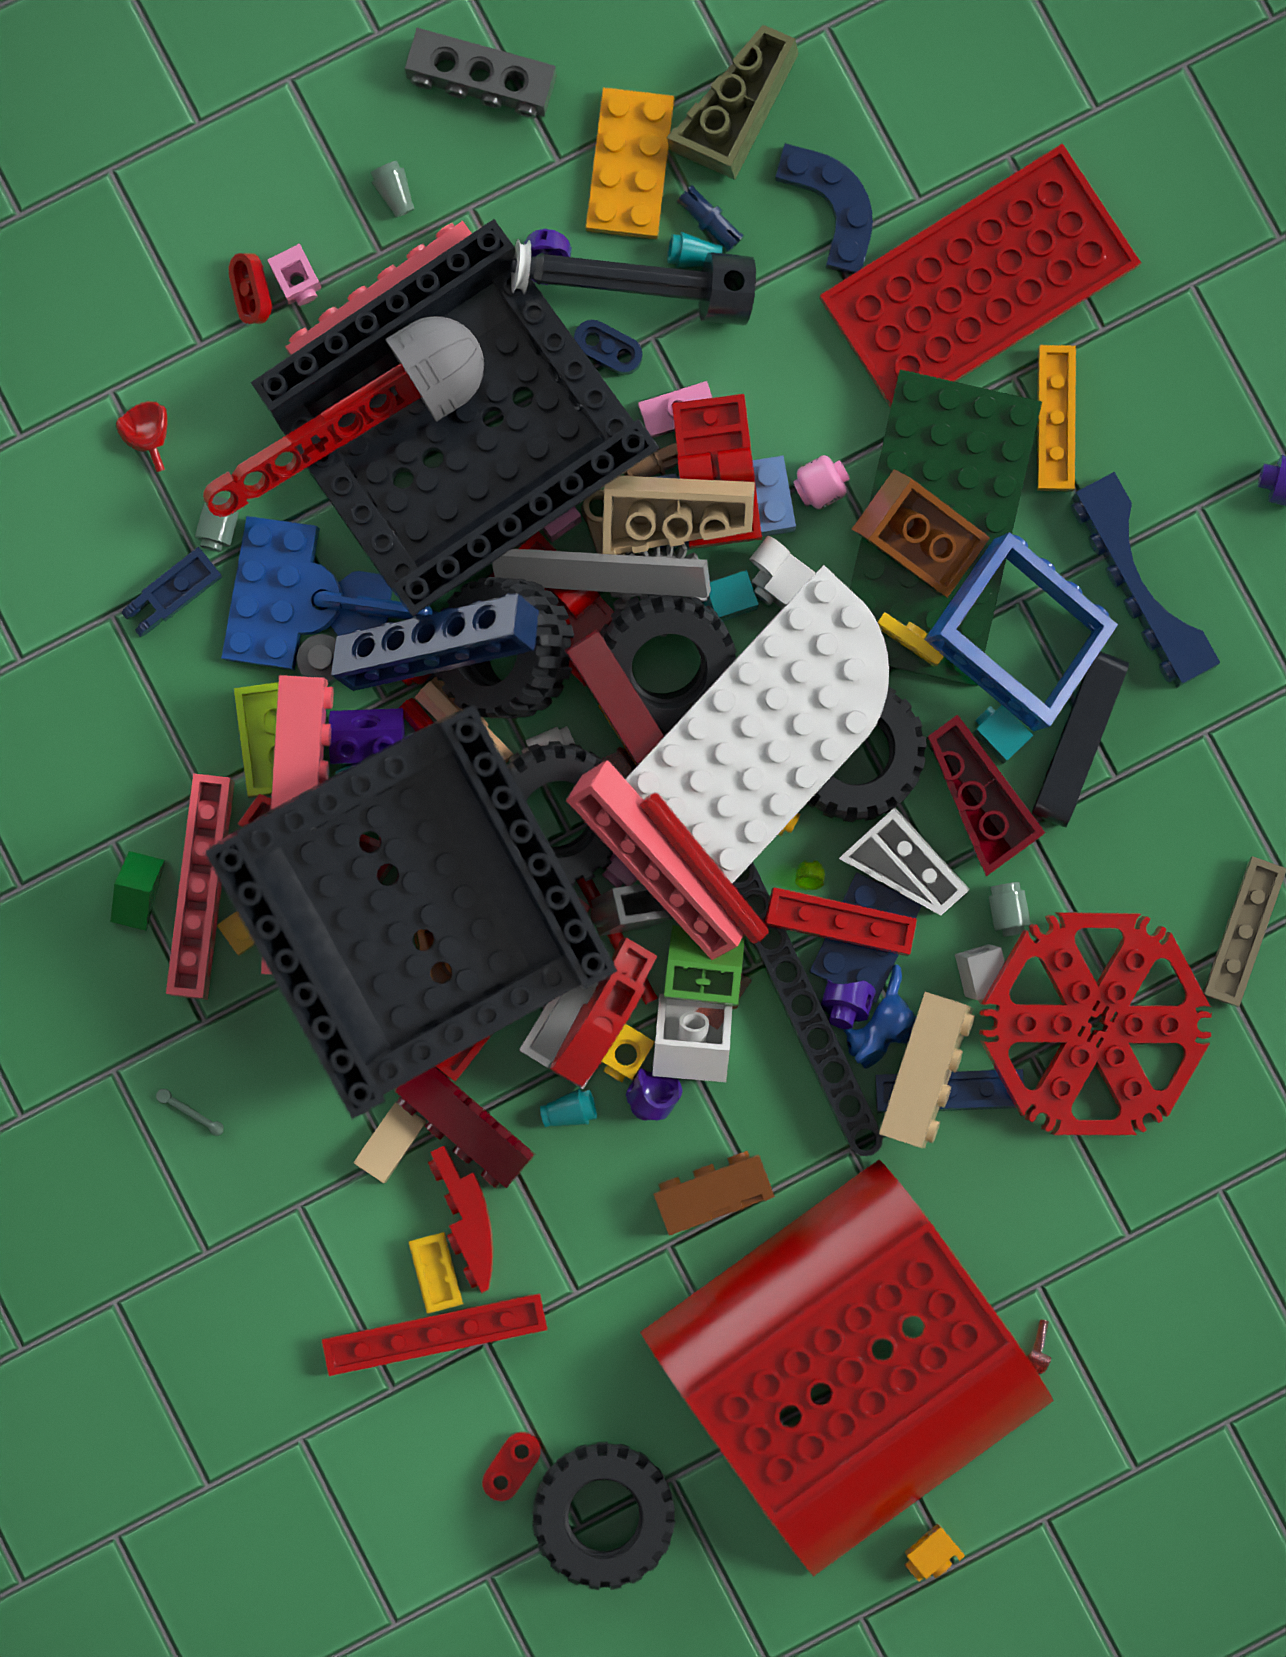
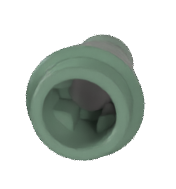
(393, 187)

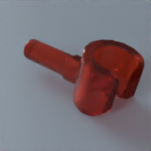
(1038, 1359)

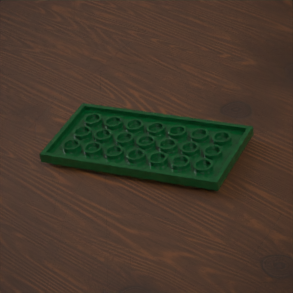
(973, 456)

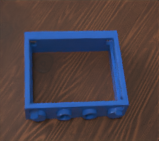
(987, 672)

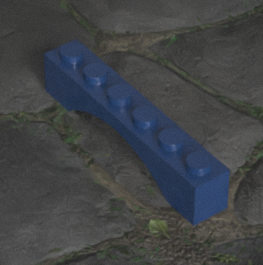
(1181, 647)

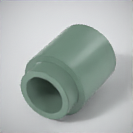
(214, 530)
(1009, 908)

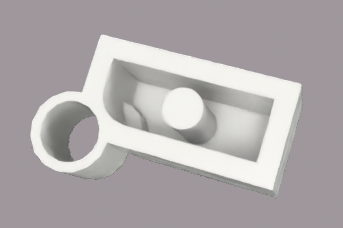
(779, 574)

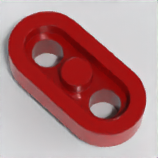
(250, 288)
(511, 1466)

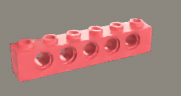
(199, 888)

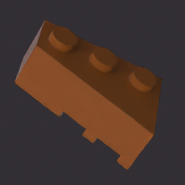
(713, 1192)

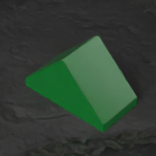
(136, 890)

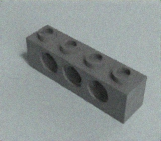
(431, 48)

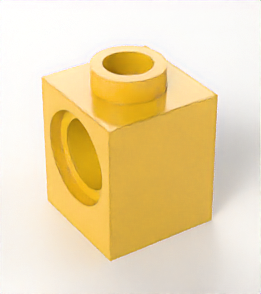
(642, 1046)

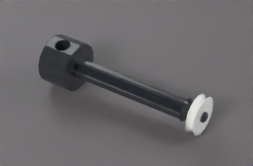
(722, 288)

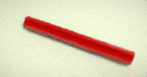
(704, 867)

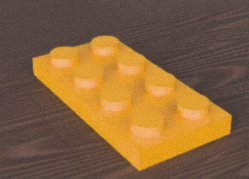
(630, 163)

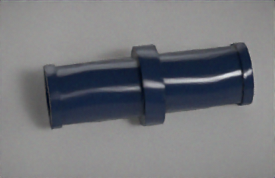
(710, 218)

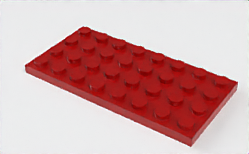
(982, 276)

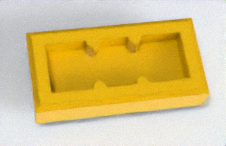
(910, 637)
(435, 1272)

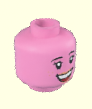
(821, 482)

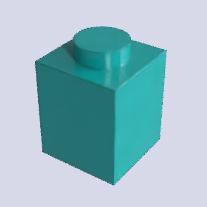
(732, 596)
(1001, 732)

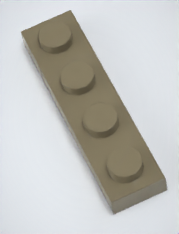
(1244, 931)

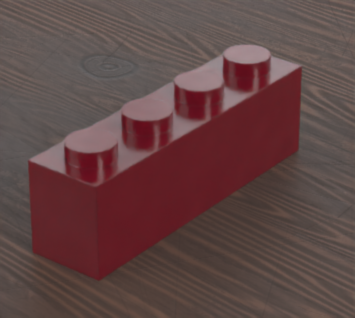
(986, 802)
(467, 1125)

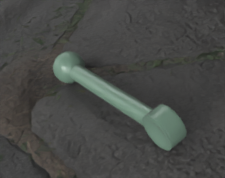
(164, 1096)

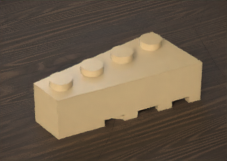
(671, 511)
(926, 1069)

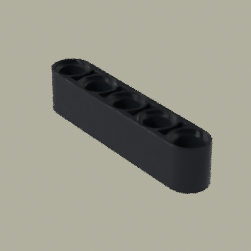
(1080, 739)

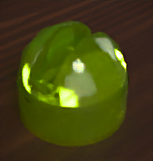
(810, 875)

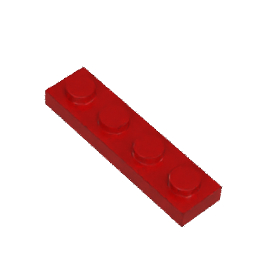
(840, 921)

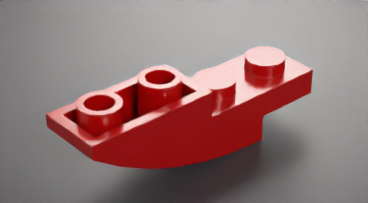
(604, 1015)
(473, 1233)

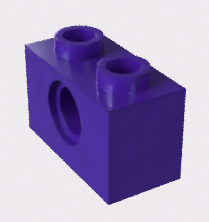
(363, 733)

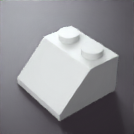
(687, 1042)

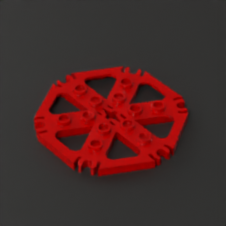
(1070, 1025)

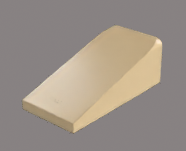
(389, 1143)

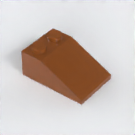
(920, 532)

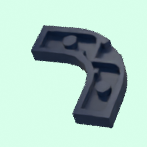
(842, 192)

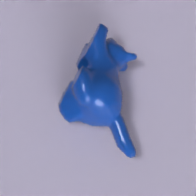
(889, 1024)

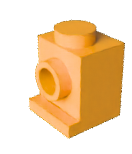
(932, 1554)

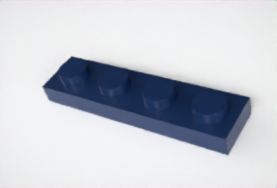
(968, 1091)

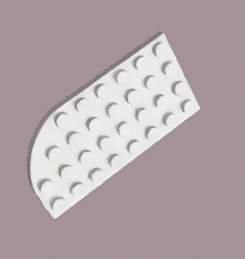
(773, 724)

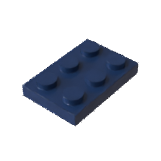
(853, 963)

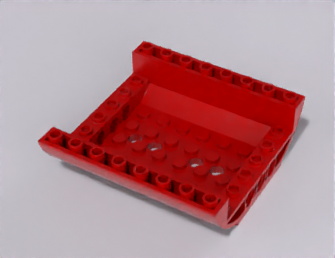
(808, 1315)

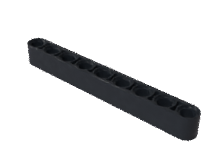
(814, 1020)

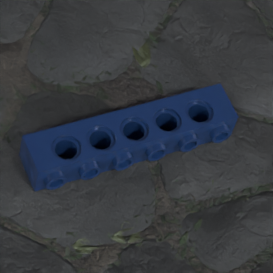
(435, 642)

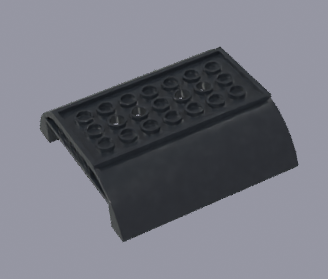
(493, 480)
(467, 872)

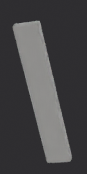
(606, 572)

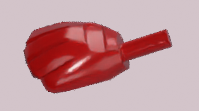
(145, 429)

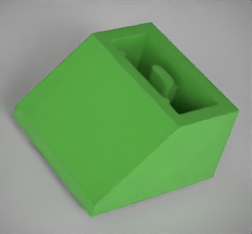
(697, 977)

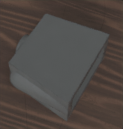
(626, 910)

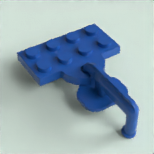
(279, 592)

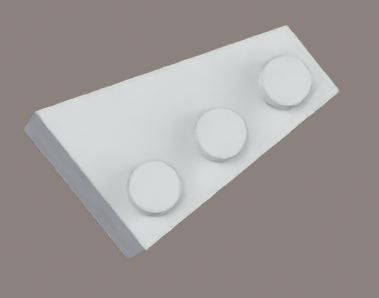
(907, 863)

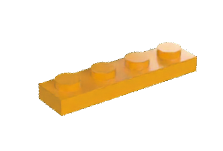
(1056, 418)

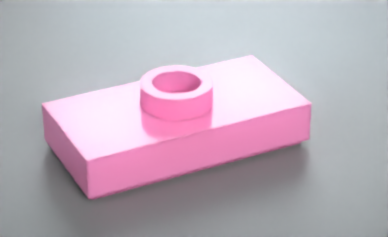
(658, 411)

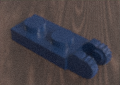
(174, 590)

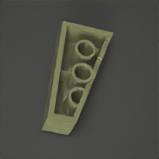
(735, 108)

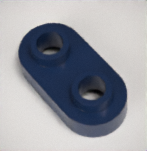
(609, 347)

